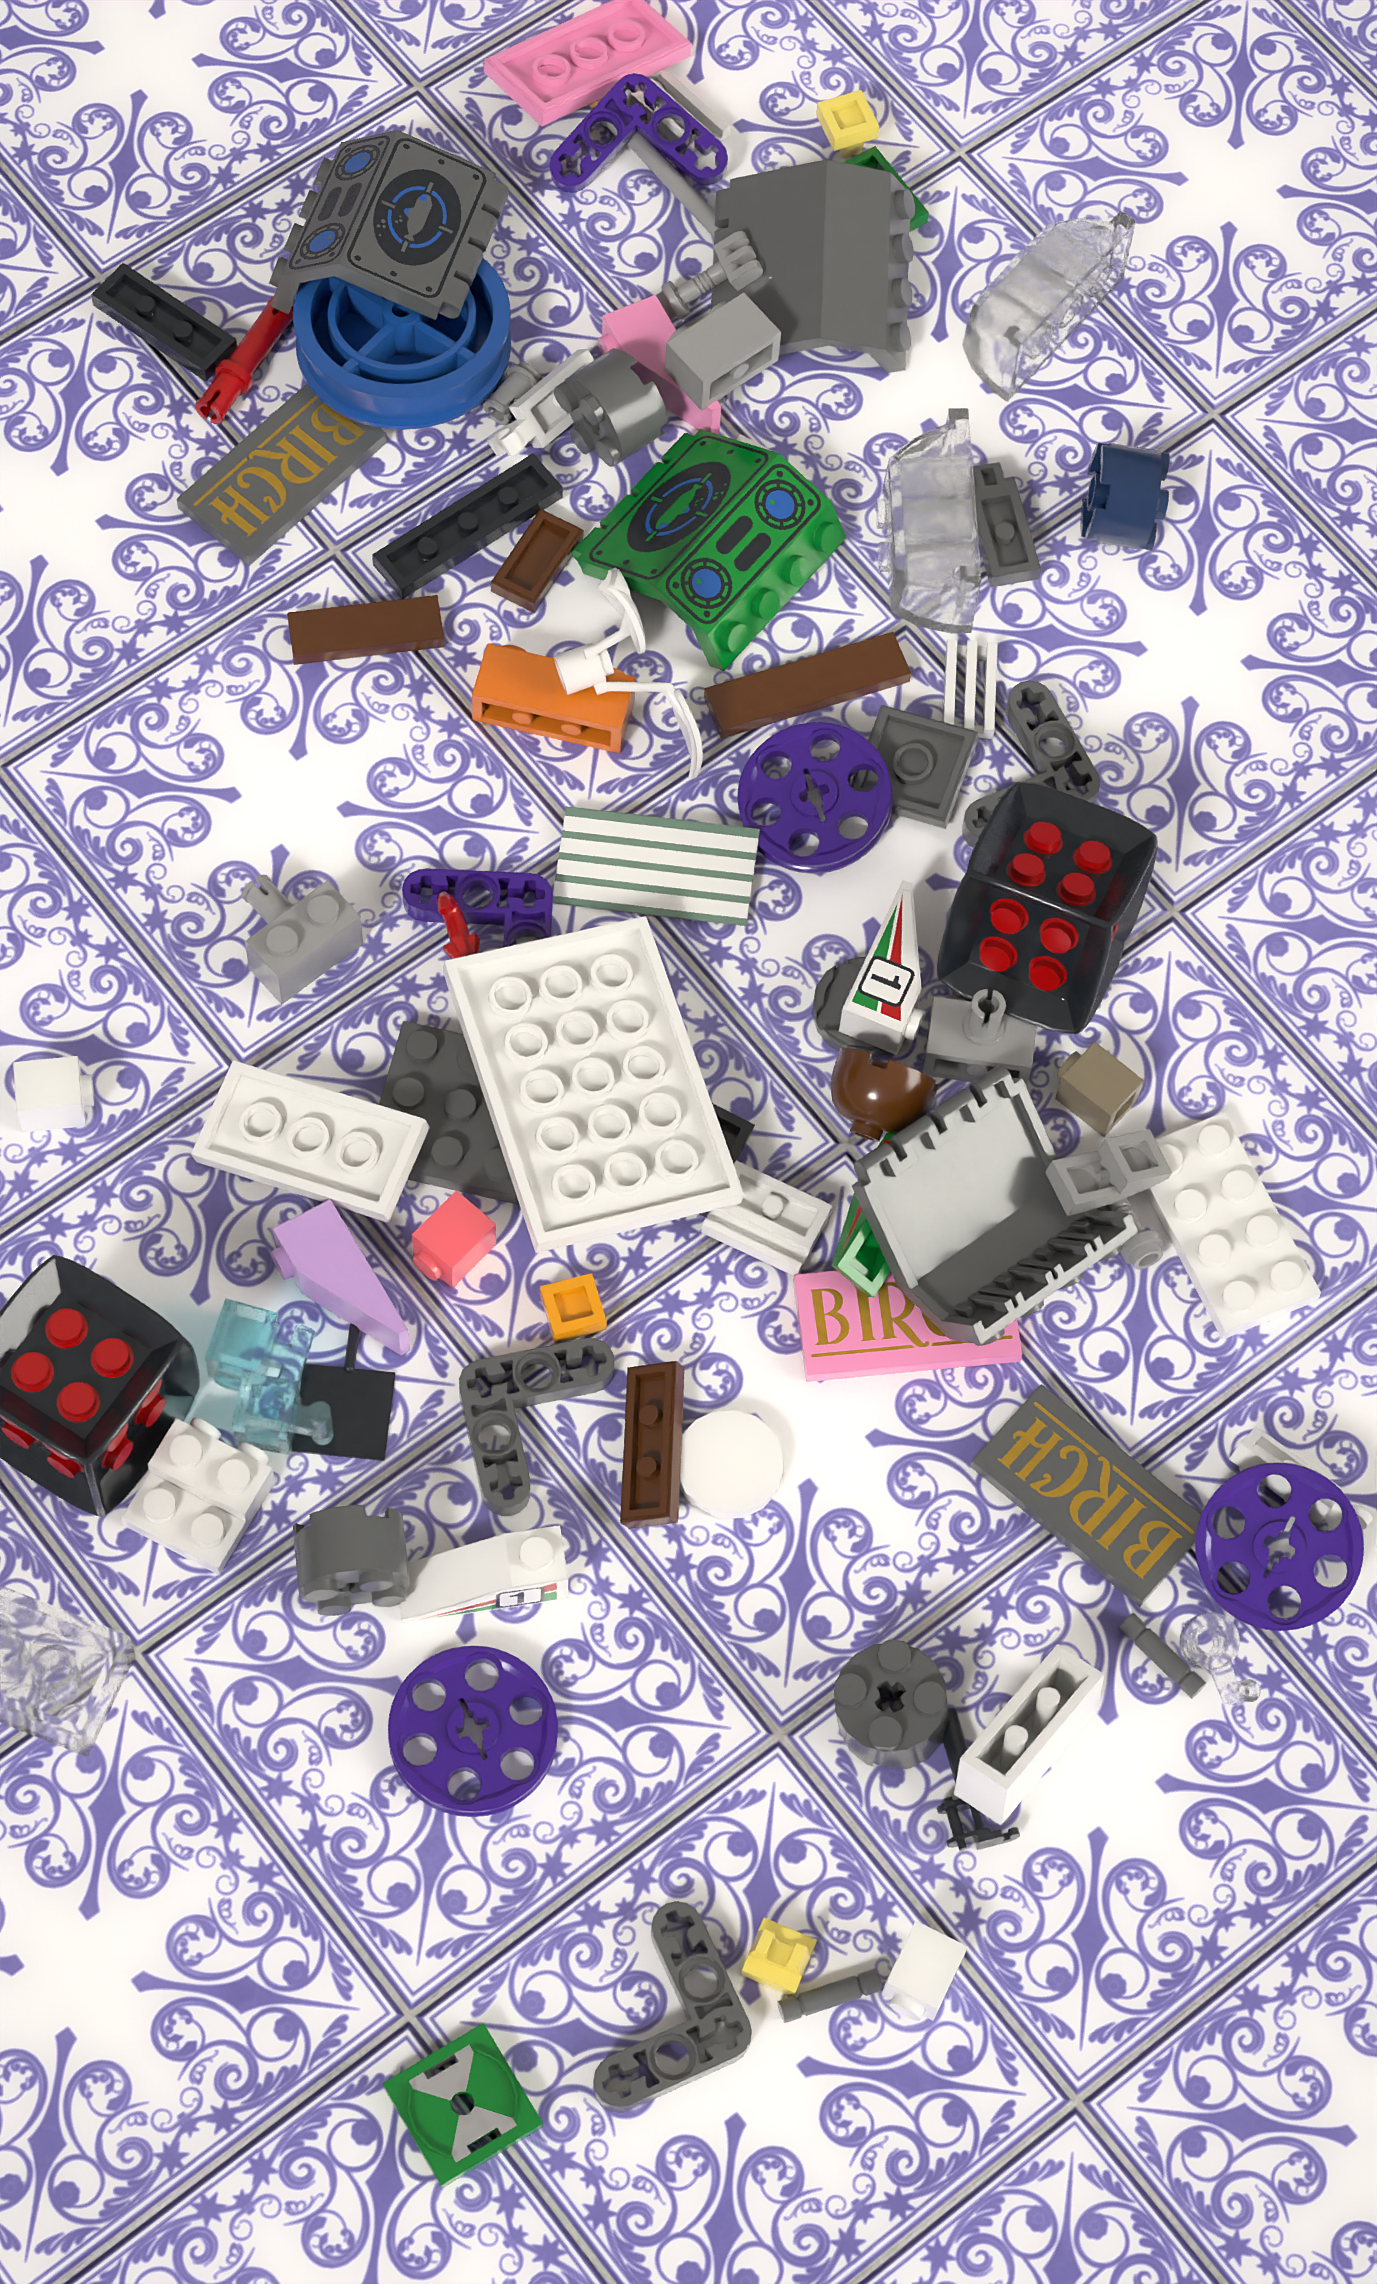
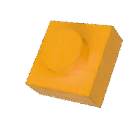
(573, 1307)

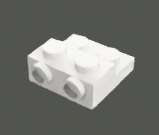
(200, 1494)

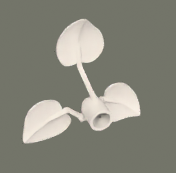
(591, 663)

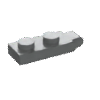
(1003, 528)

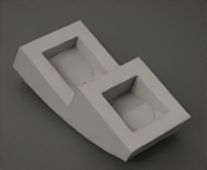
(1112, 1173)

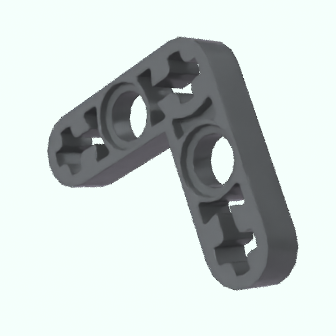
(1050, 768)
(501, 1406)
(700, 2013)

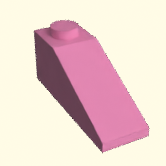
(643, 333)

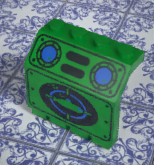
(716, 538)

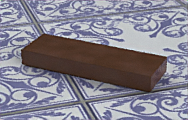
(365, 629)
(652, 1445)

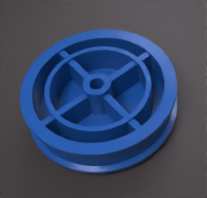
(397, 364)

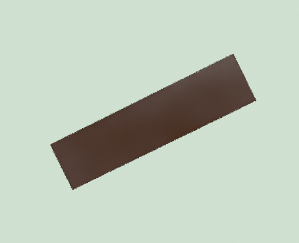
(807, 685)

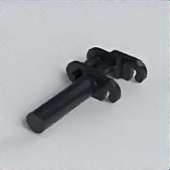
(955, 1747)

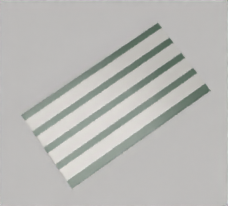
(656, 866)

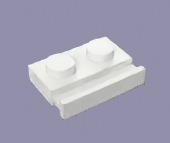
(771, 1222)

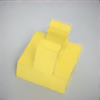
(847, 122)
(778, 1957)

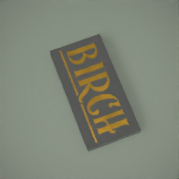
(278, 474)
(1089, 1494)

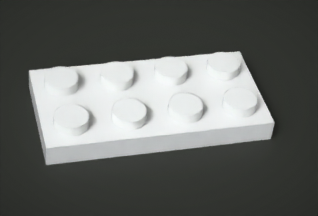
(310, 1141)
(1228, 1229)

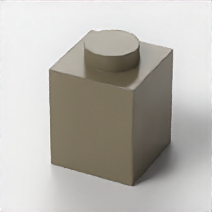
(1097, 1088)

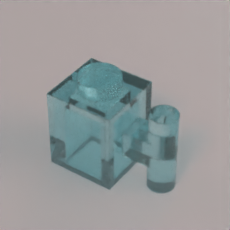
(249, 1342)
(271, 1413)

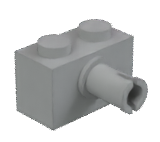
(722, 351)
(299, 937)
(976, 1036)

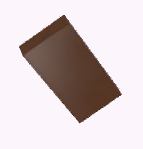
(536, 560)

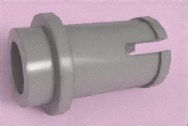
(518, 382)

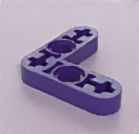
(627, 122)
(516, 918)

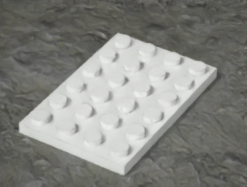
(592, 1083)

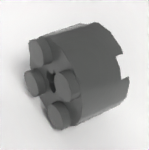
(611, 408)
(351, 1559)
(887, 1674)

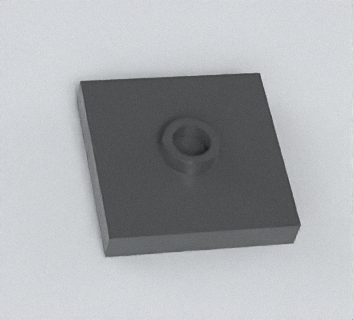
(923, 763)

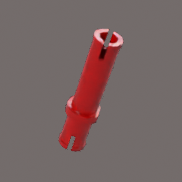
(235, 375)

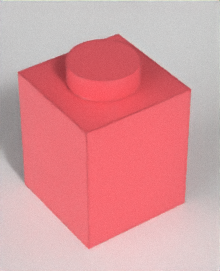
(453, 1240)

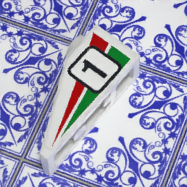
(888, 987)
(488, 1576)

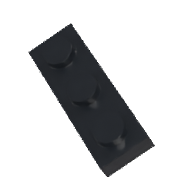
(164, 321)

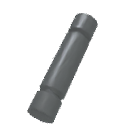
(1162, 1655)
(830, 1995)

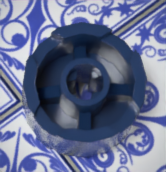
(1125, 496)

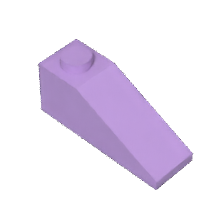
(335, 1274)

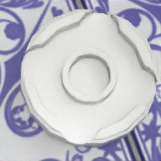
(730, 1464)

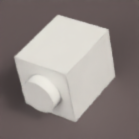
(51, 1093)
(923, 1972)

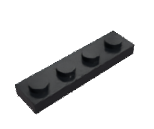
(467, 526)

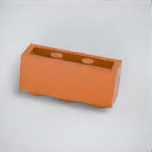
(527, 696)

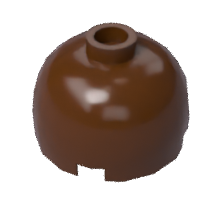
(879, 1094)

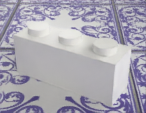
(1028, 1734)

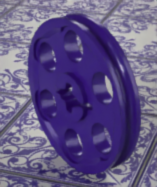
(831, 781)
(1295, 1571)
(460, 1754)

